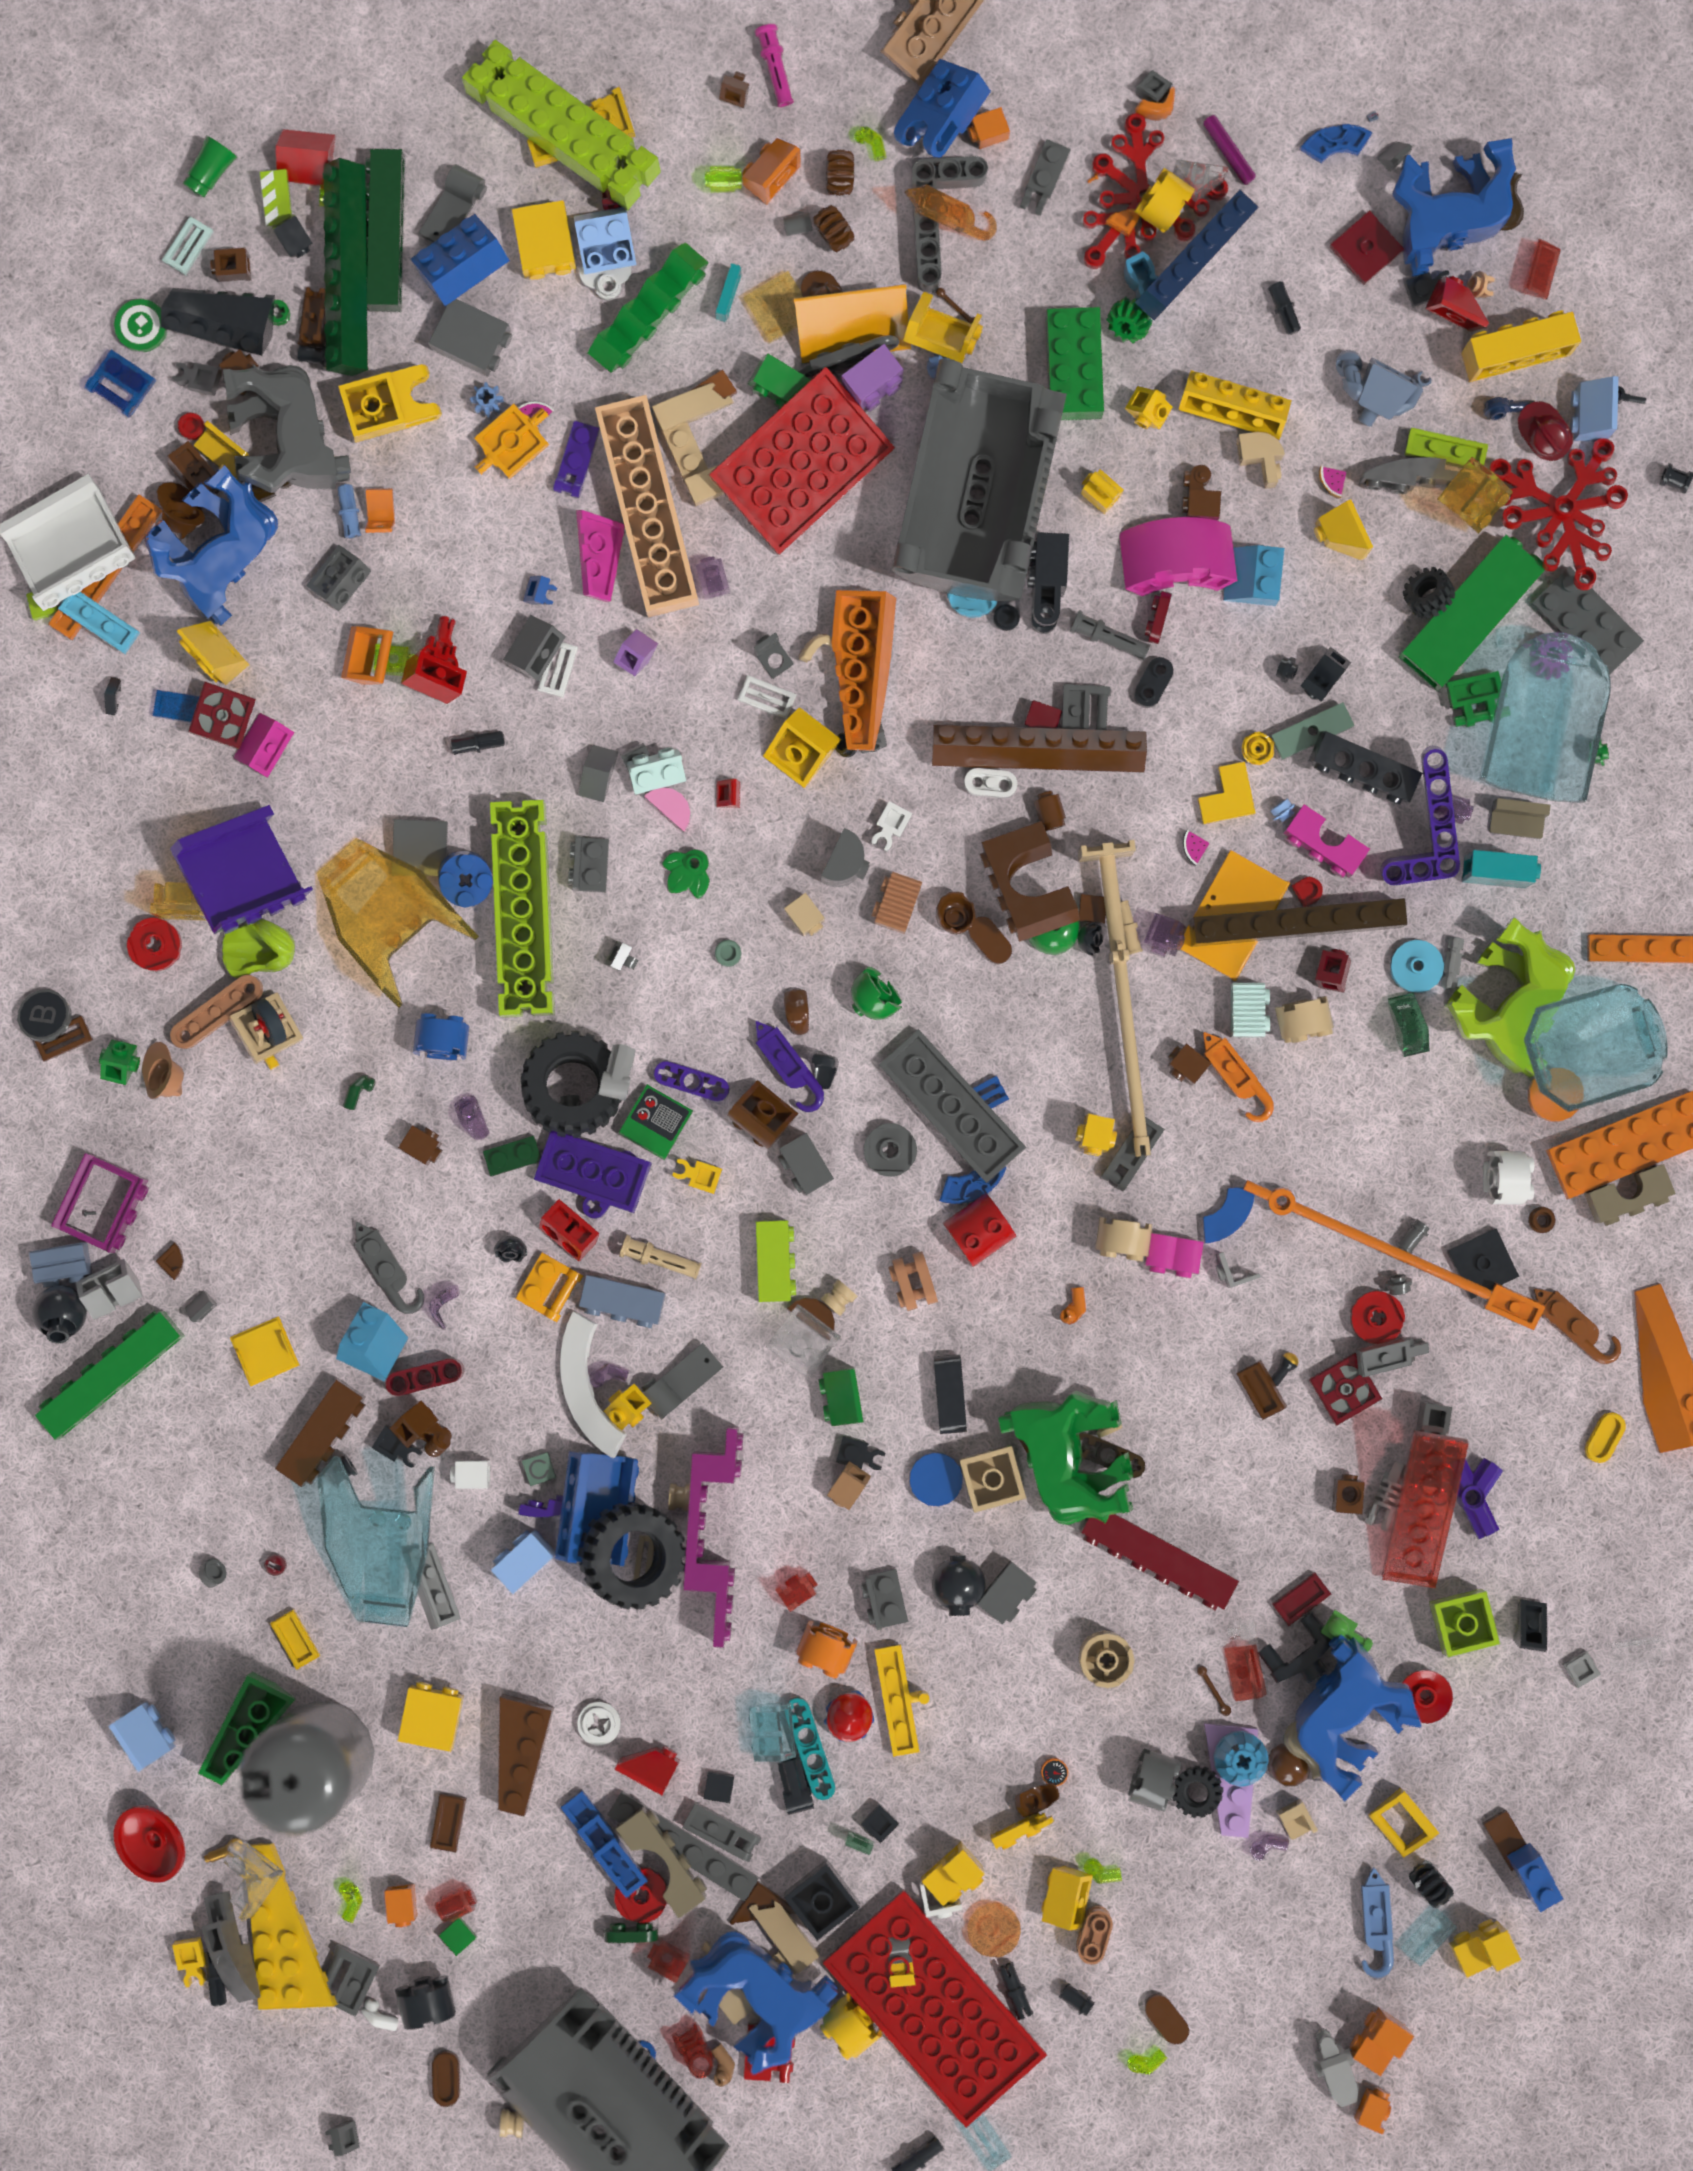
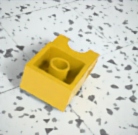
(396, 406)

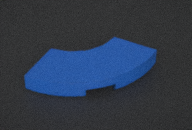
(1336, 139)
(967, 1187)
(1229, 1217)

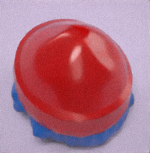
(849, 1716)

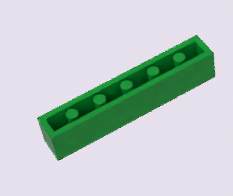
(109, 1375)

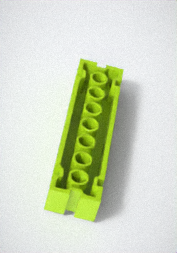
(561, 124)
(522, 908)

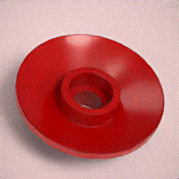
(1440, 1699)

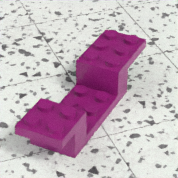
(711, 1574)

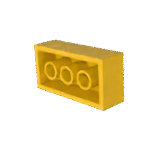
(1521, 345)

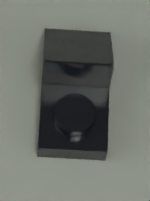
(1531, 1626)

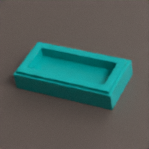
(728, 292)

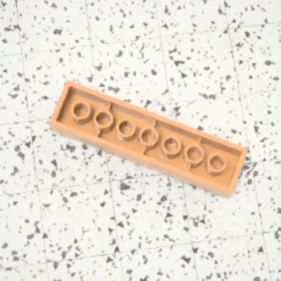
(647, 506)

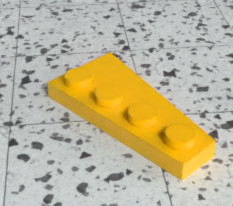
(611, 108)

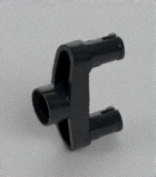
(1306, 1663)

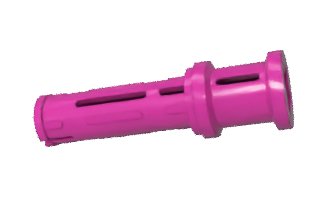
(770, 53)

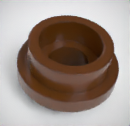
(1547, 1213)

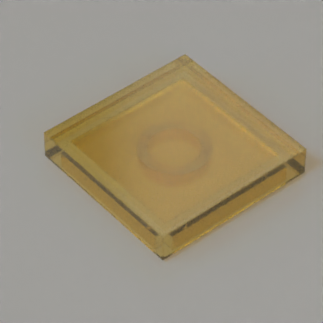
(774, 306)

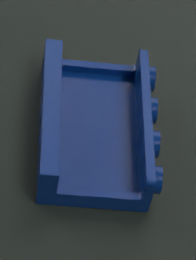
(591, 1486)

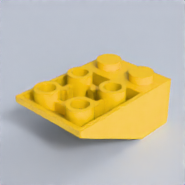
(212, 651)

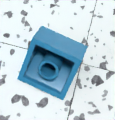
(1257, 575)
(372, 1342)

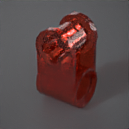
(693, 2049)

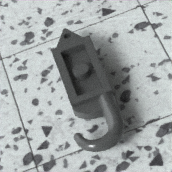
(848, 355)
(385, 1267)

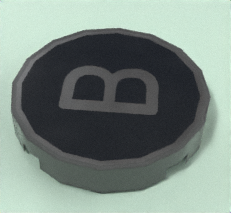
(44, 1015)

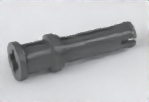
(1097, 631)

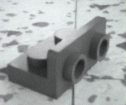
(339, 577)
(589, 864)
(885, 1598)

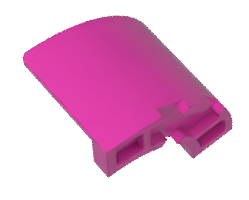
(1177, 552)

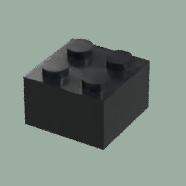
(822, 1899)

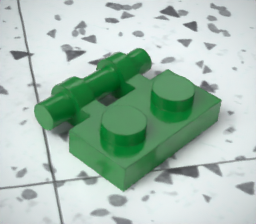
(1472, 691)

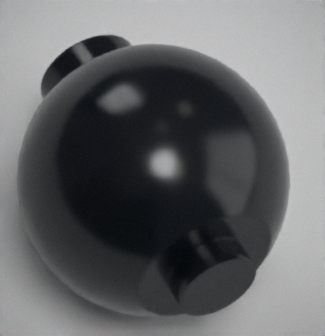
(59, 1313)
(958, 1585)

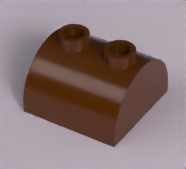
(762, 1115)

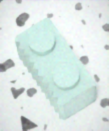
(1248, 1010)

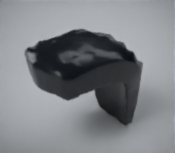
(825, 1069)

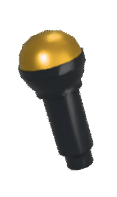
(1287, 1363)

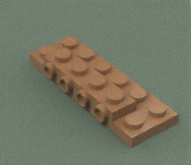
(927, 34)

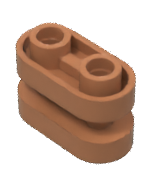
(900, 1272)
(1094, 1934)

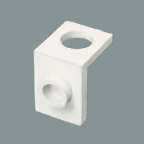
(939, 1910)

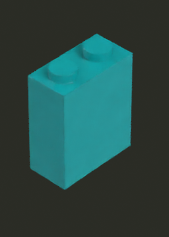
(1500, 869)

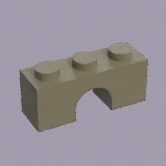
(1652, 1187)

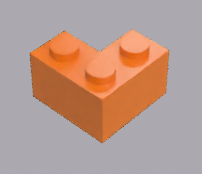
(1380, 2041)

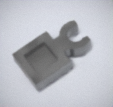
(200, 378)

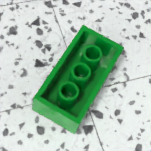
(1076, 360)

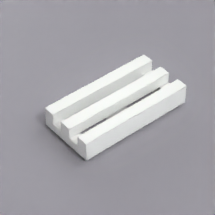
(745, 689)
(551, 690)

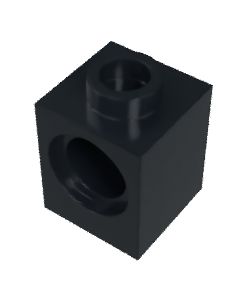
(293, 236)

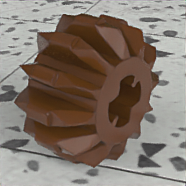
(840, 172)
(833, 228)

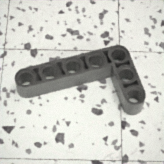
(938, 180)

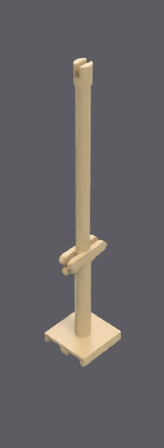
(1119, 957)

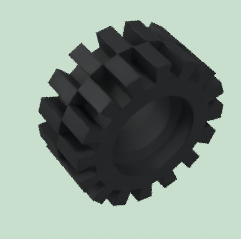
(1436, 600)
(1213, 1787)

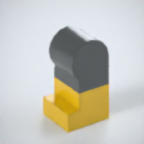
(899, 1967)

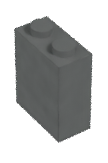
(470, 337)

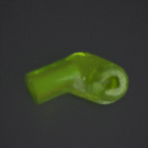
(874, 139)
(1100, 1873)
(352, 1898)
(1146, 2065)

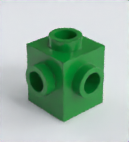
(118, 1062)

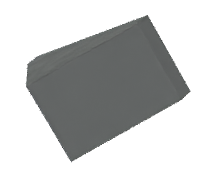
(597, 773)

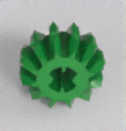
(1128, 320)

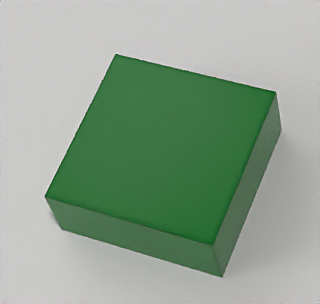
(458, 1936)

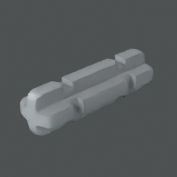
(1452, 963)

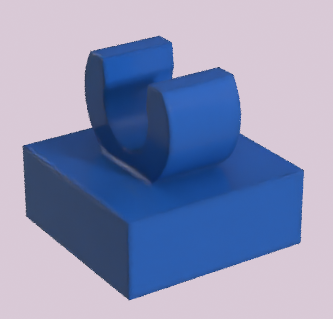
(537, 591)

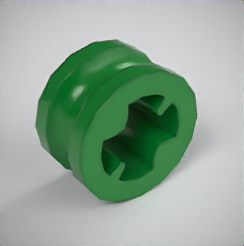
(285, 316)

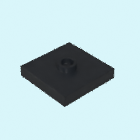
(1483, 1261)

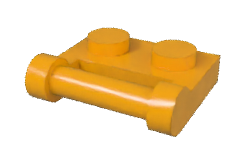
(541, 1282)

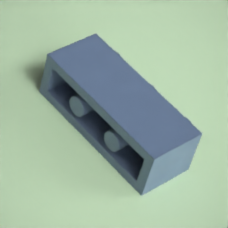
(622, 1301)

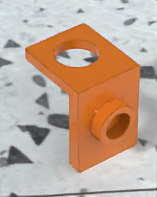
(380, 510)

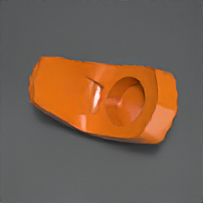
(1157, 111)

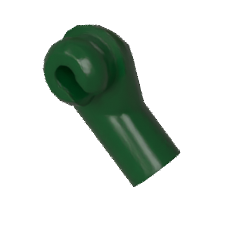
(354, 1090)

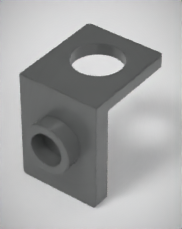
(765, 648)

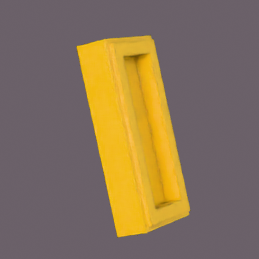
(295, 1639)

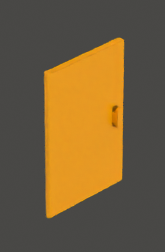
(850, 317)
(1237, 888)

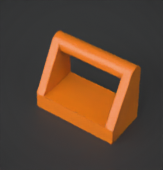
(361, 655)

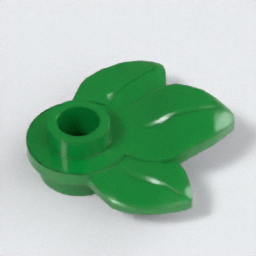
(684, 875)

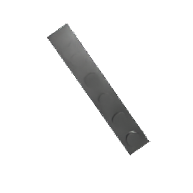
(700, 1855)

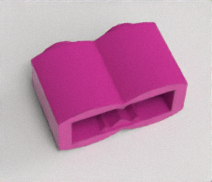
(1174, 1254)

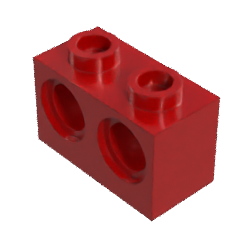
(569, 1230)

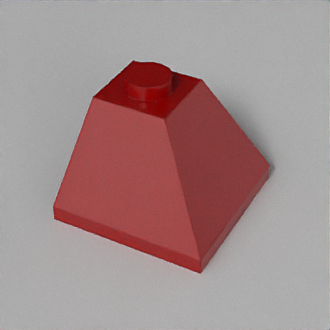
(1456, 304)
(650, 1767)

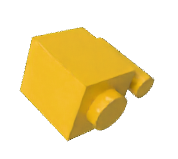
(1101, 490)

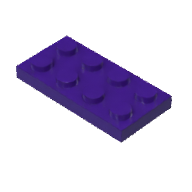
(593, 1171)

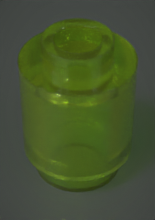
(723, 179)

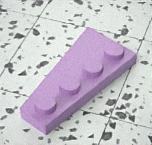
(1235, 1807)

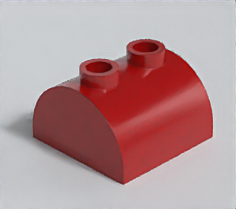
(979, 1229)

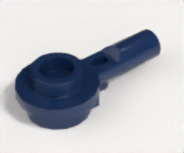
(1498, 407)

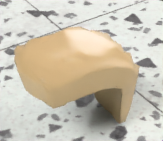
(813, 644)

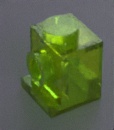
(397, 668)

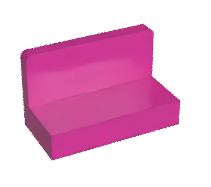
(264, 744)

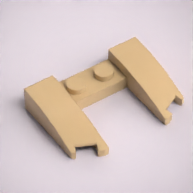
(673, 420)
(793, 1948)

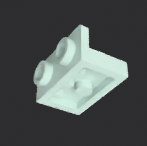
(656, 770)

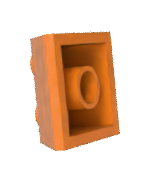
(772, 169)

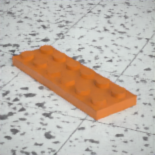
(1624, 1146)

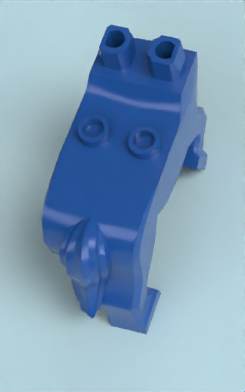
(223, 556)
(778, 1998)

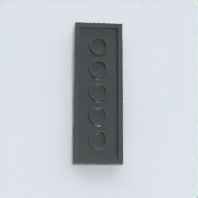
(952, 1106)

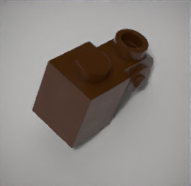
(1199, 501)
(422, 1424)

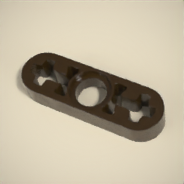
(1104, 1444)

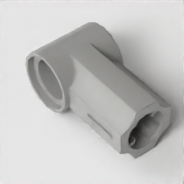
(616, 1079)

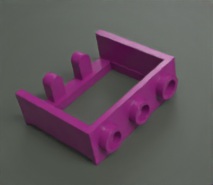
(125, 1215)

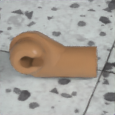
(725, 2066)

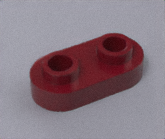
(1155, 627)

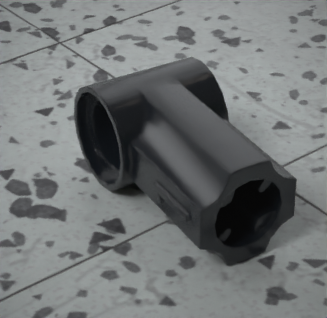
(796, 1791)

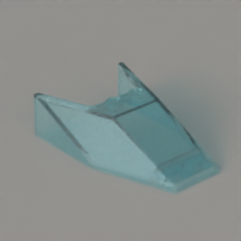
(375, 1549)

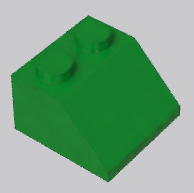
(842, 1397)

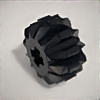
(1431, 1884)

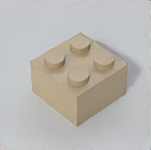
(992, 1478)

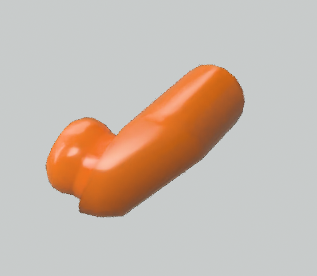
(1076, 1308)

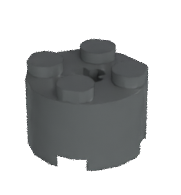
(1153, 1780)

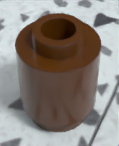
(1050, 810)

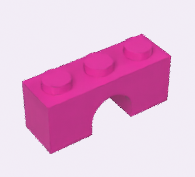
(1305, 831)

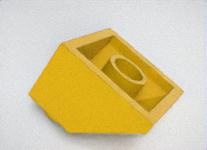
(1344, 531)

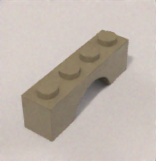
(643, 1833)

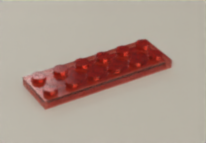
(1425, 1509)

